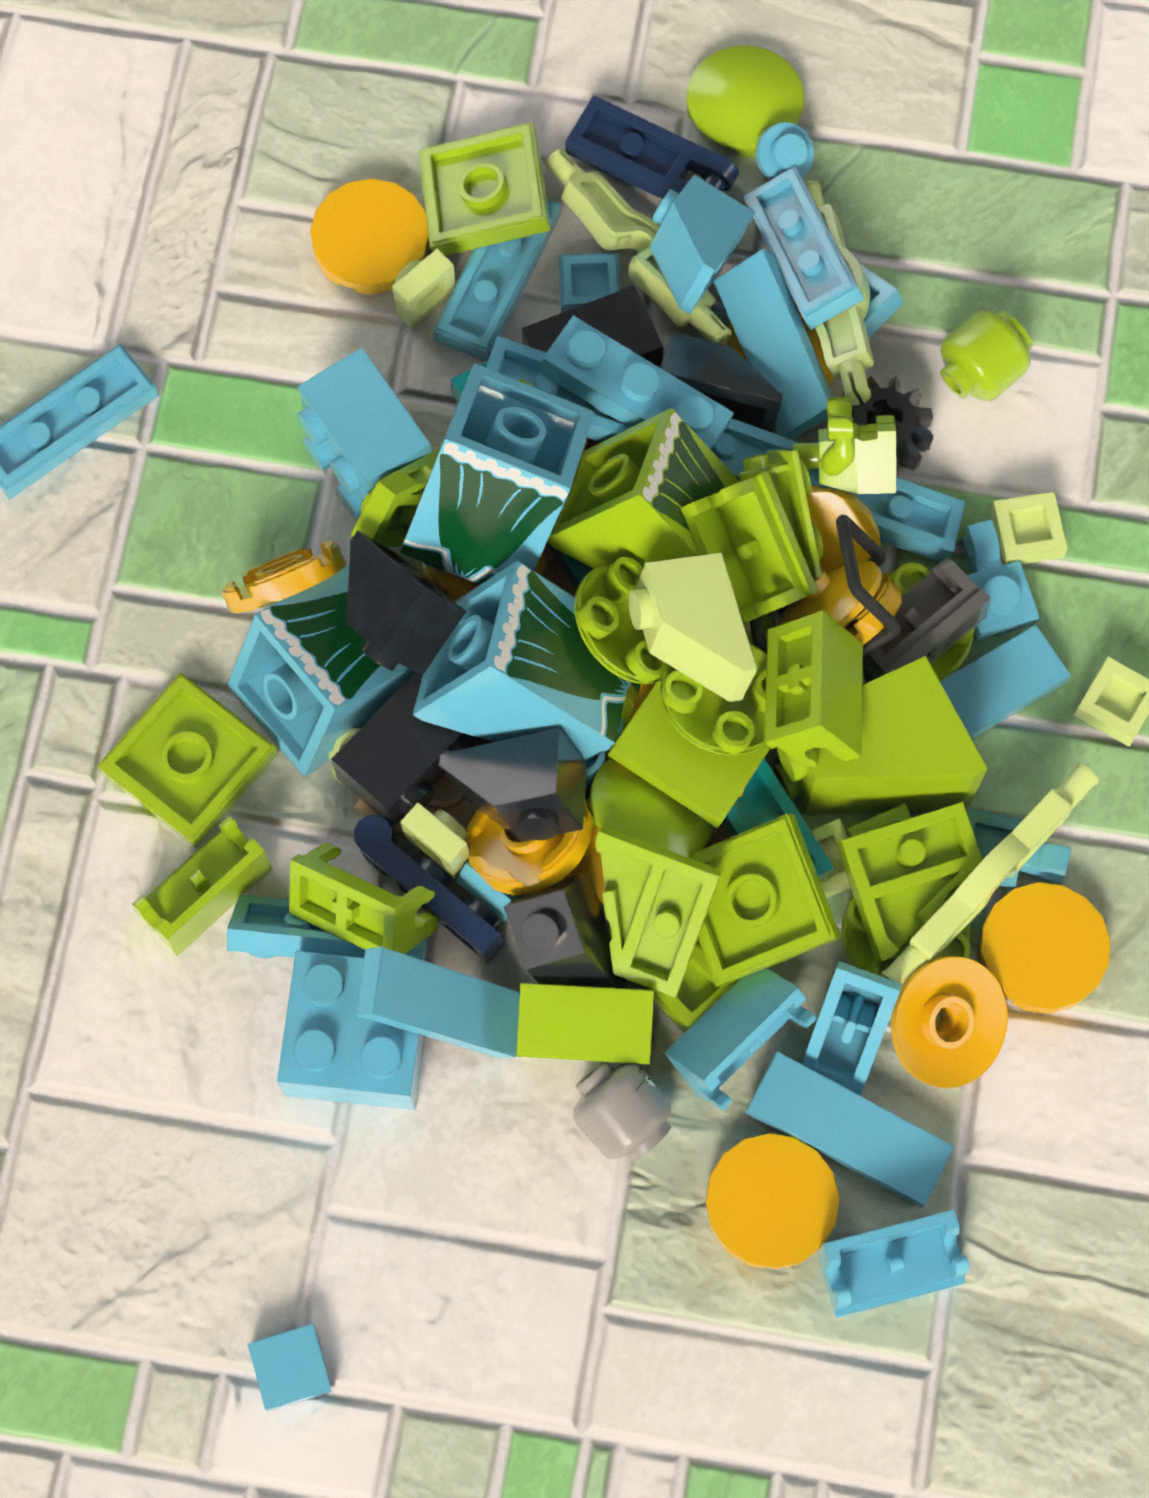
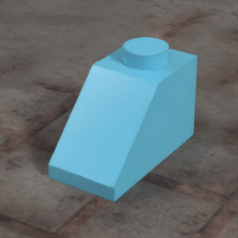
(696, 238)

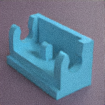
(735, 1031)
(893, 1263)

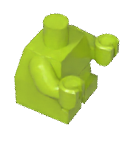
(851, 454)

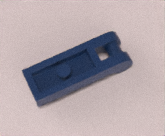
(643, 151)
(469, 921)

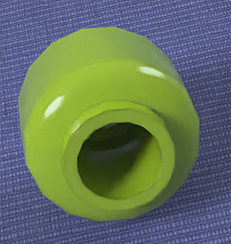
(985, 355)

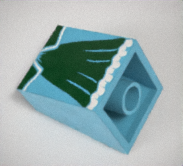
(497, 478)
(522, 669)
(308, 675)

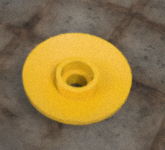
(835, 596)
(970, 1026)

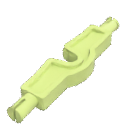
(621, 227)
(845, 335)
(999, 864)

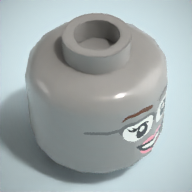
(622, 1110)

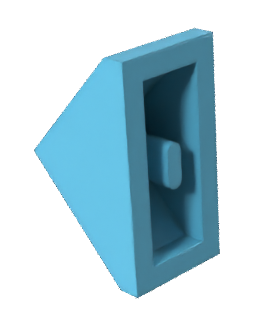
(851, 1026)

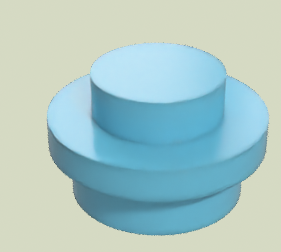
(783, 148)

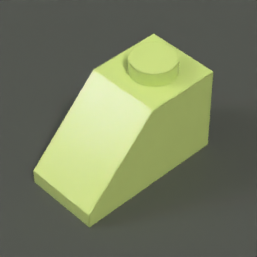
(694, 622)

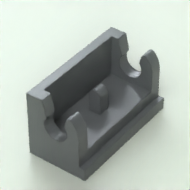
(931, 619)

